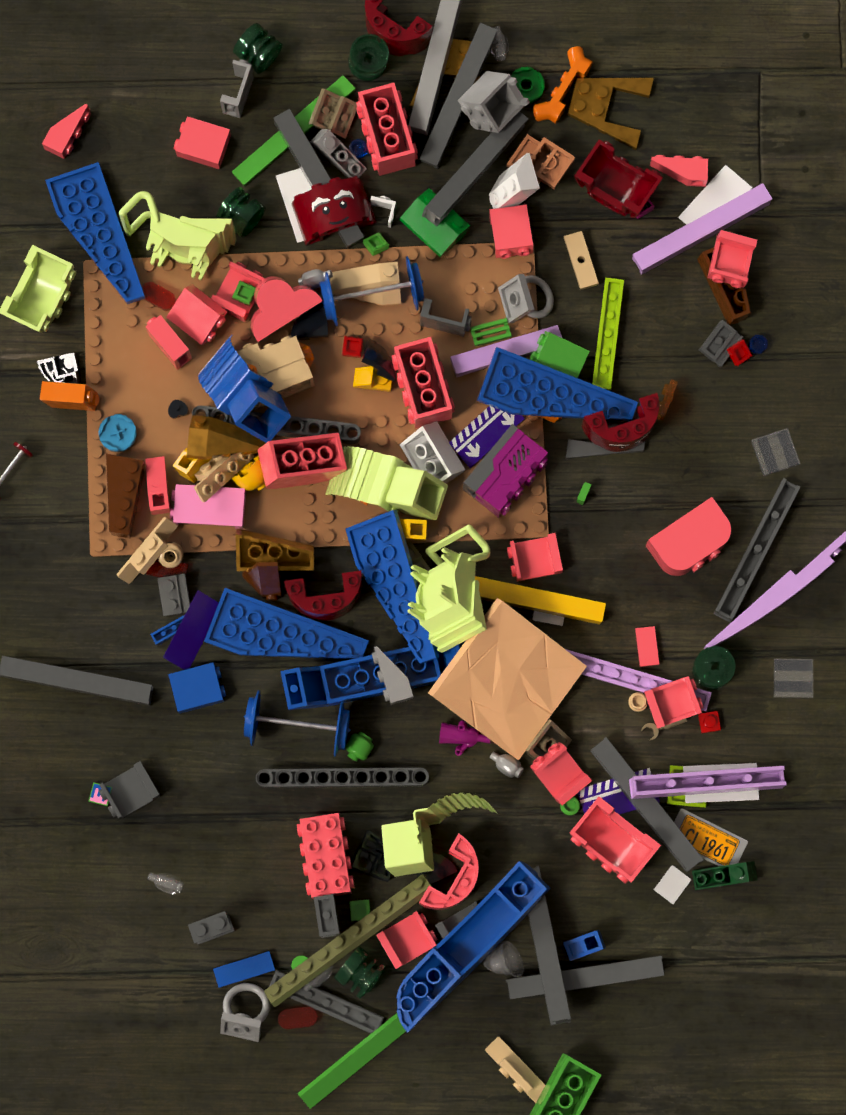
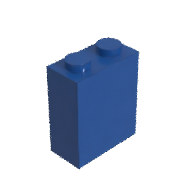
(197, 687)

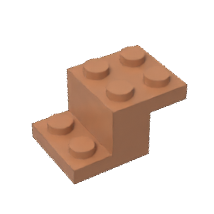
(547, 158)

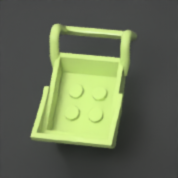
(183, 239)
(449, 595)

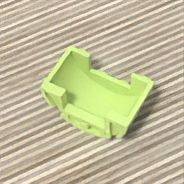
(40, 290)

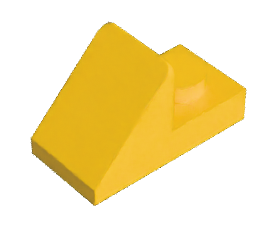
(368, 379)

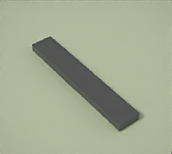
(335, 1007)

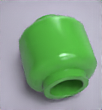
(359, 746)

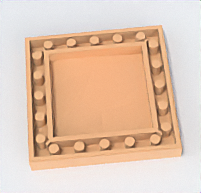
(507, 679)

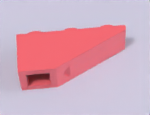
(62, 135)
(685, 170)
(157, 485)

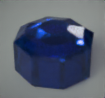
(358, 148)
(758, 344)

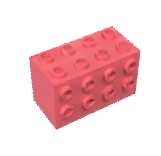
(386, 129)
(422, 382)
(325, 855)

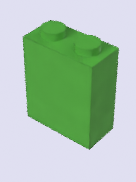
(559, 354)

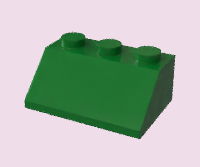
(440, 237)

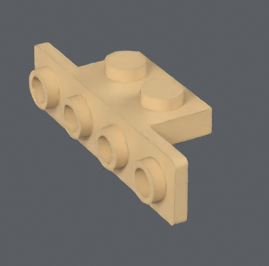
(218, 472)
(148, 551)
(514, 1067)

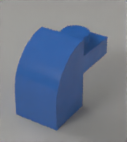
(584, 945)

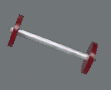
(23, 450)

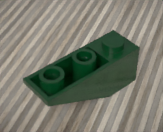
(724, 875)

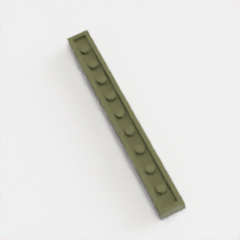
(347, 941)

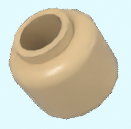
(168, 561)

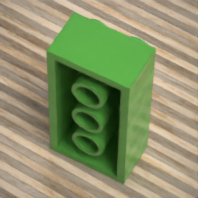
(566, 1089)

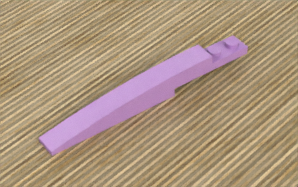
(781, 592)

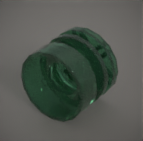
(368, 47)
(257, 48)
(241, 211)
(702, 668)
(359, 972)

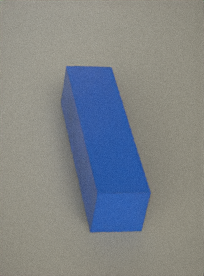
(166, 632)

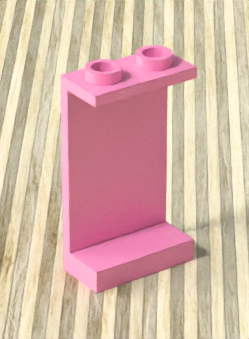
(222, 509)

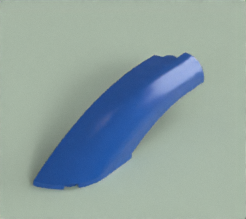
(468, 944)

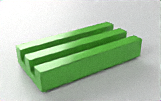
(488, 325)

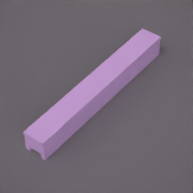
(702, 228)
(707, 782)

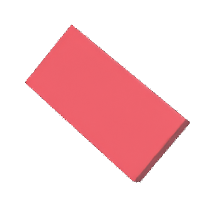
(647, 646)

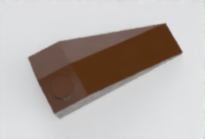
(265, 579)

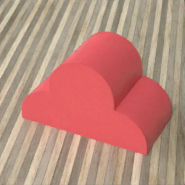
(279, 305)

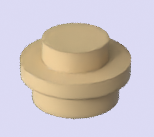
(637, 702)

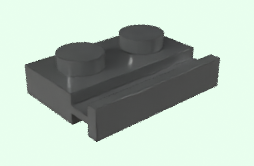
(718, 341)
(174, 594)

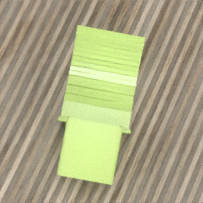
(388, 483)
(409, 843)

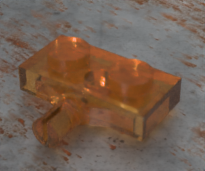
(668, 391)

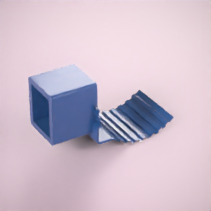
(238, 391)

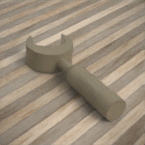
(656, 730)

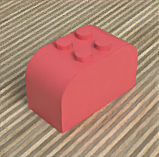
(301, 460)
(691, 539)

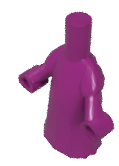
(460, 735)

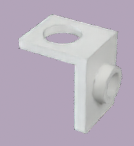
(385, 202)

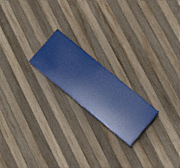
(244, 969)

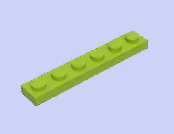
(608, 333)

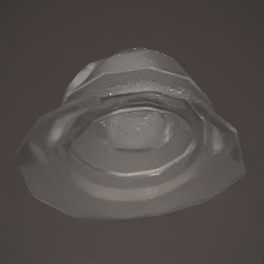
(505, 960)

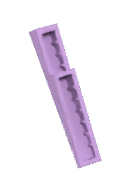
(481, 357)

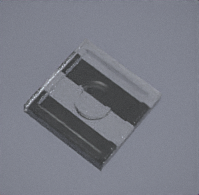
(775, 452)
(793, 678)

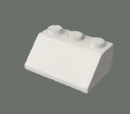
(515, 184)
(431, 452)

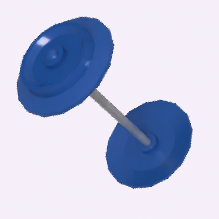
(415, 283)
(252, 718)

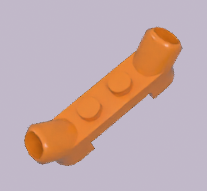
(579, 68)

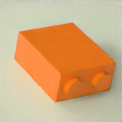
(69, 396)

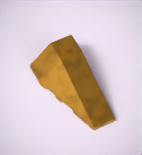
(216, 437)

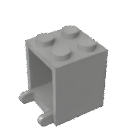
(492, 101)

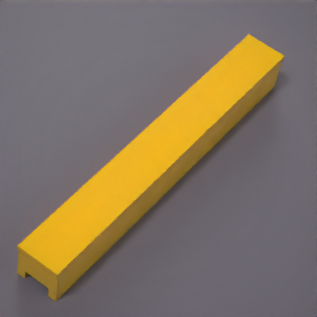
(541, 600)

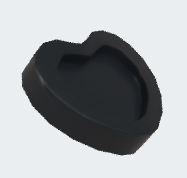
(177, 408)

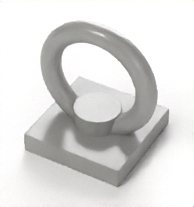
(518, 301)
(241, 1024)

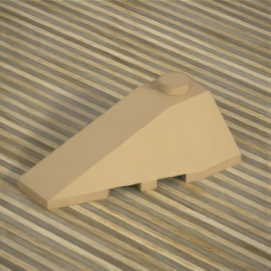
(368, 278)

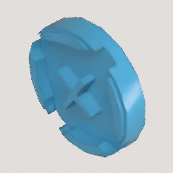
(117, 433)

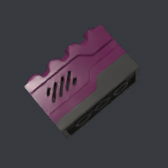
(506, 471)

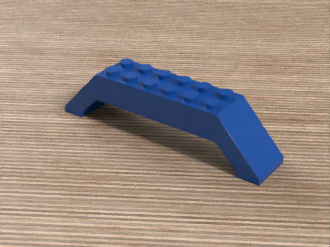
(356, 678)

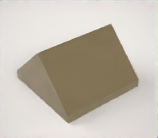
(547, 737)

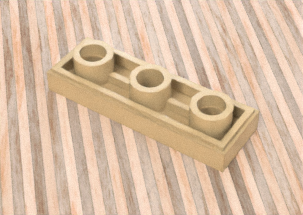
(578, 250)

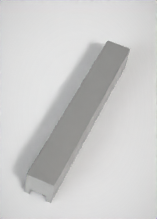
(434, 66)

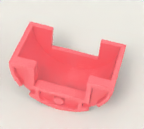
(613, 841)
(463, 883)

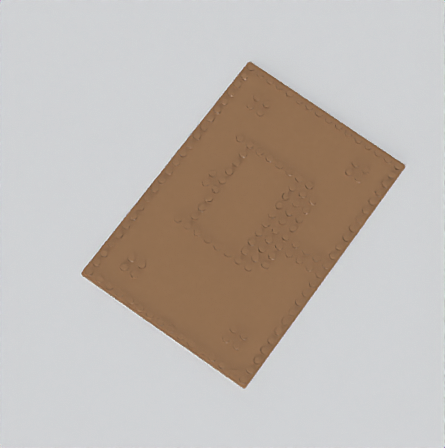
(142, 382)

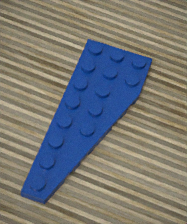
(90, 216)
(537, 390)
(386, 563)
(261, 629)

